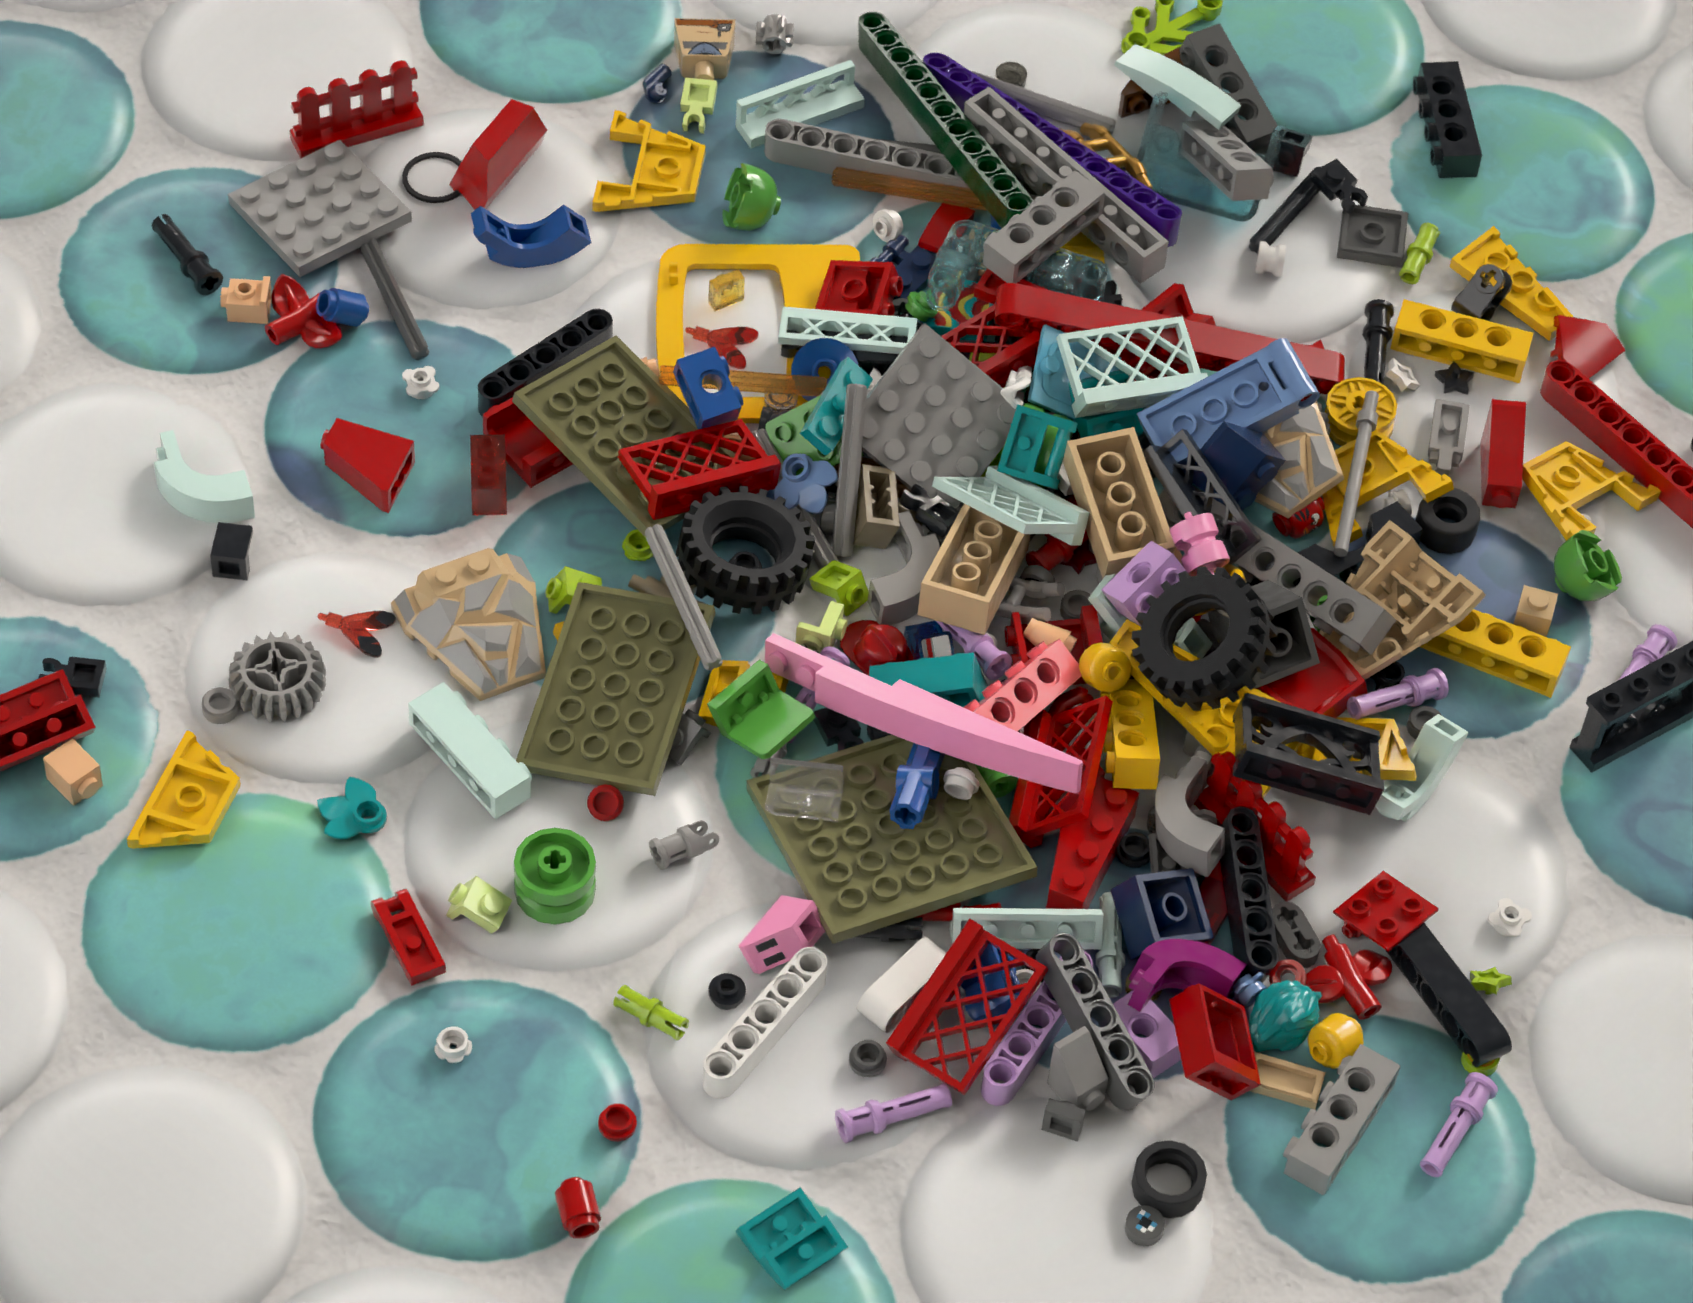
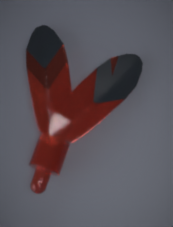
(356, 628)

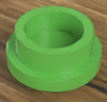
(918, 306)

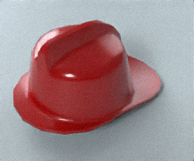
(874, 644)

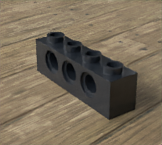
(1447, 119)

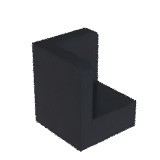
(230, 551)

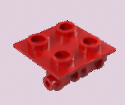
(1384, 911)

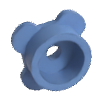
(1247, 989)

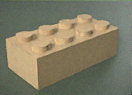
(1118, 491)
(972, 571)

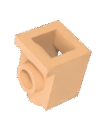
(247, 300)

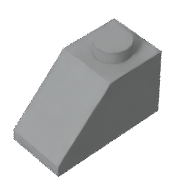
(1077, 1071)

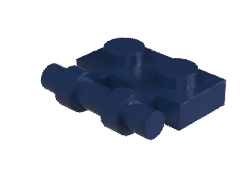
(912, 266)

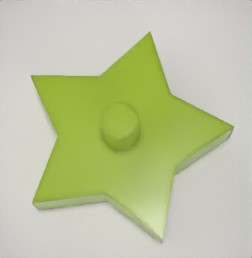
(1489, 980)

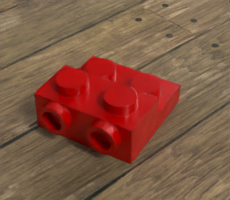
(860, 287)

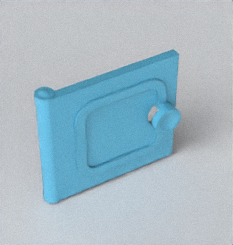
(1053, 390)

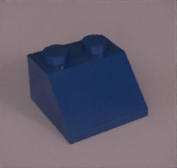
(1241, 460)
(1160, 908)

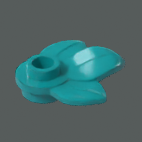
(348, 812)

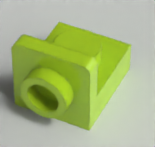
(841, 583)

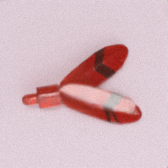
(724, 341)

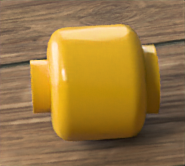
(1105, 667)
(1334, 1039)

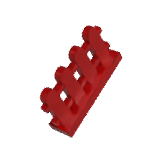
(362, 124)
(1283, 861)

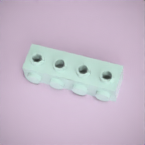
(470, 749)

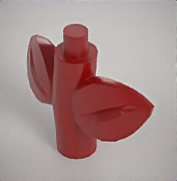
(299, 316)
(1350, 976)

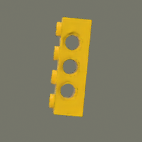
(1461, 338)
(1504, 651)
(1132, 738)

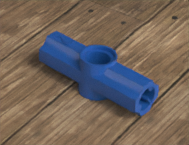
(915, 786)

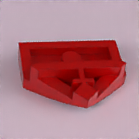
(1585, 344)

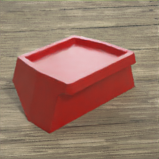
(499, 153)
(1322, 686)

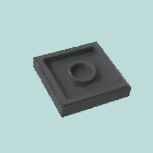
(1373, 235)

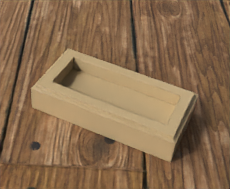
(1288, 1081)

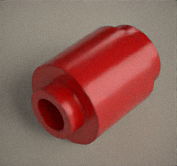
(578, 1207)

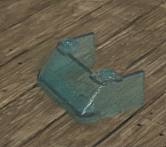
(1180, 180)

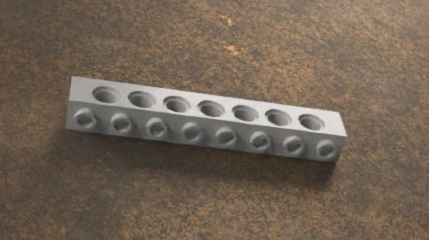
(1042, 163)
(1369, 619)

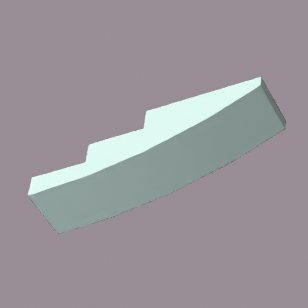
(1184, 87)

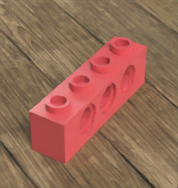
(1056, 672)

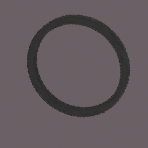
(428, 199)

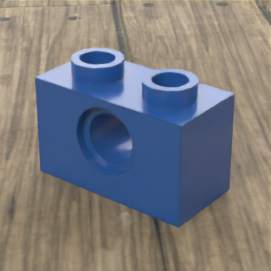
(706, 407)

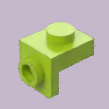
(563, 586)

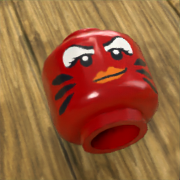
(1302, 521)

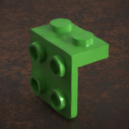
(786, 436)
(758, 713)

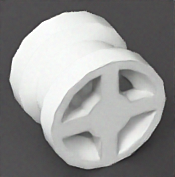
(1270, 258)

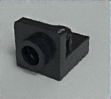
(1292, 151)

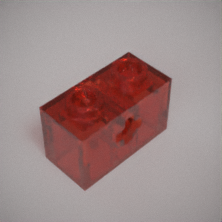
(488, 474)

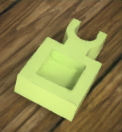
(696, 100)

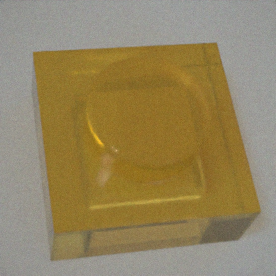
(726, 290)

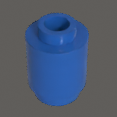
(342, 307)

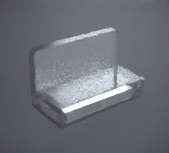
(805, 789)

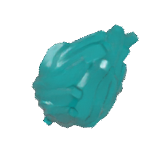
(1283, 1016)

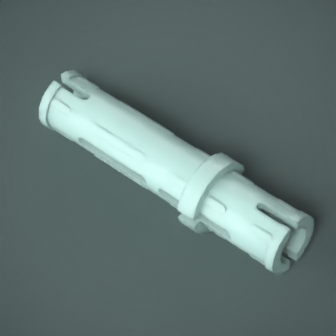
(1111, 958)

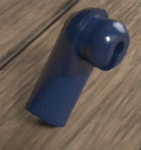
(654, 84)

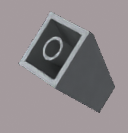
(1294, 637)

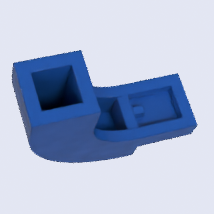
(531, 244)

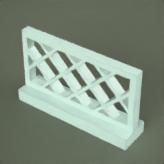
(1131, 394)
(1018, 504)

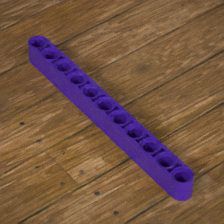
(1150, 206)

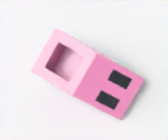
(781, 933)

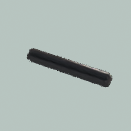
(1285, 213)

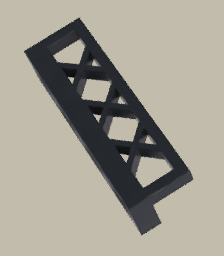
(1187, 499)

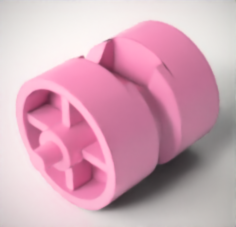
(1198, 541)

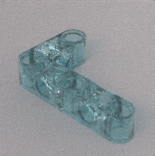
(964, 251)

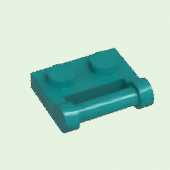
(1025, 445)

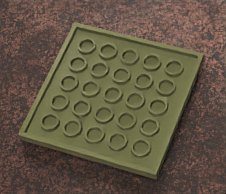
(878, 874)

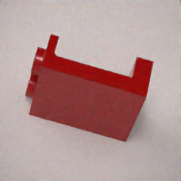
(525, 444)
(1084, 629)

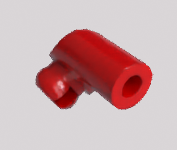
(1069, 699)

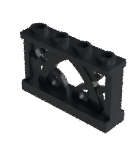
(1637, 709)
(1280, 767)

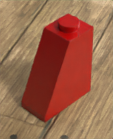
(1502, 453)
(369, 460)

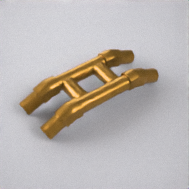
(1103, 140)

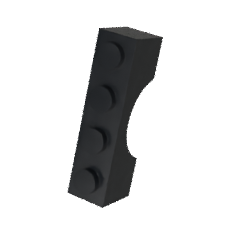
(1342, 566)

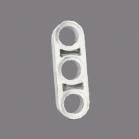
(899, 986)

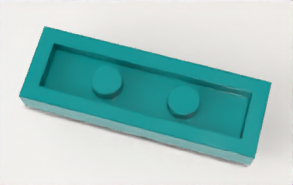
(827, 418)

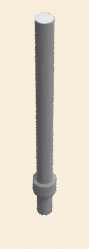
(1366, 424)

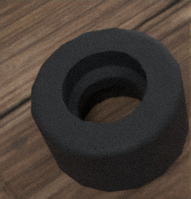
(1444, 536)

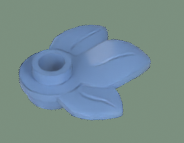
(807, 487)

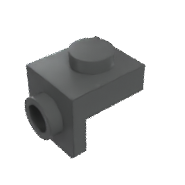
(687, 735)

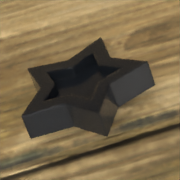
(1454, 378)

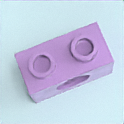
(1142, 578)
(1160, 1046)

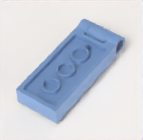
(1248, 393)

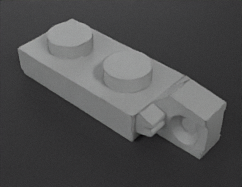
(1447, 435)

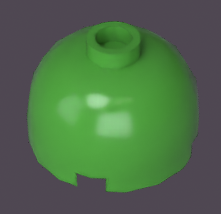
(751, 198)
(1585, 569)

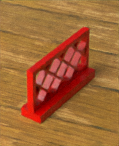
(1007, 356)
(679, 492)
(1033, 800)
(936, 998)

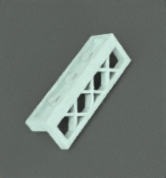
(812, 108)
(812, 321)
(1033, 927)

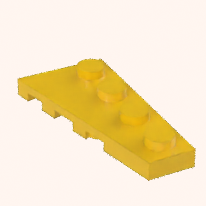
(1527, 297)

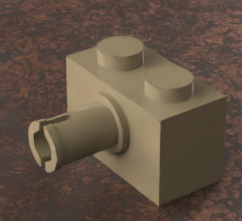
(877, 508)

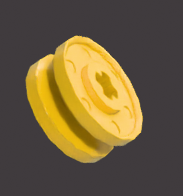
(1347, 400)

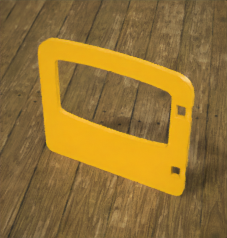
(800, 274)

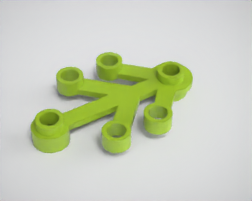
(1166, 30)

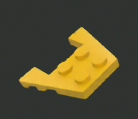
(665, 169)
(1384, 469)
(1571, 478)

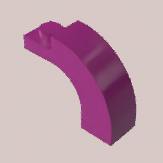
(1180, 965)

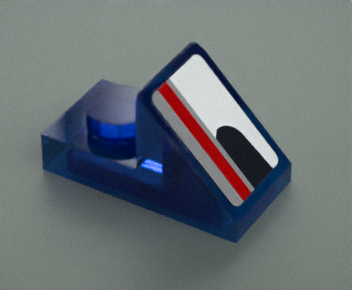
(928, 640)

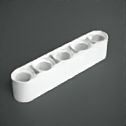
(762, 1037)

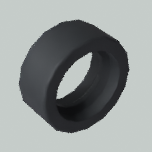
(1176, 1154)

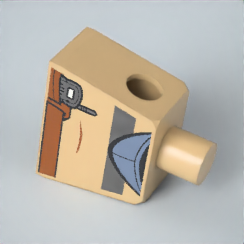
(704, 47)

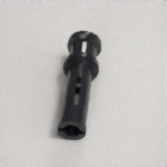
(193, 263)
(1377, 335)

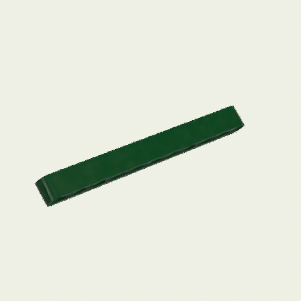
(941, 118)

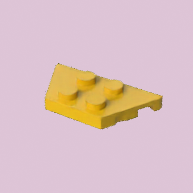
(1392, 750)
(186, 800)

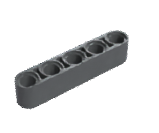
(1095, 1003)

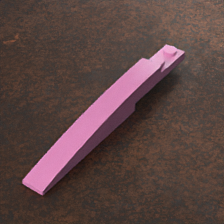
(922, 717)

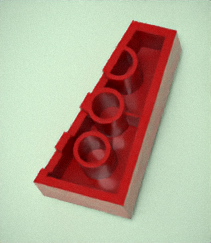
(1090, 846)

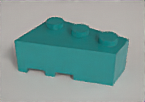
(949, 677)

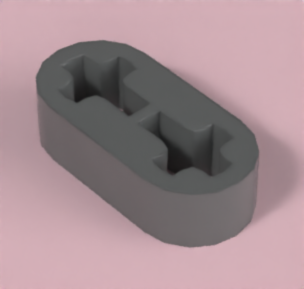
(1299, 932)

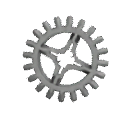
(299, 672)

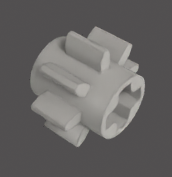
(774, 34)

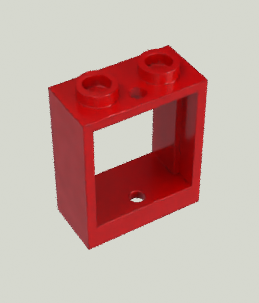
(1214, 1041)

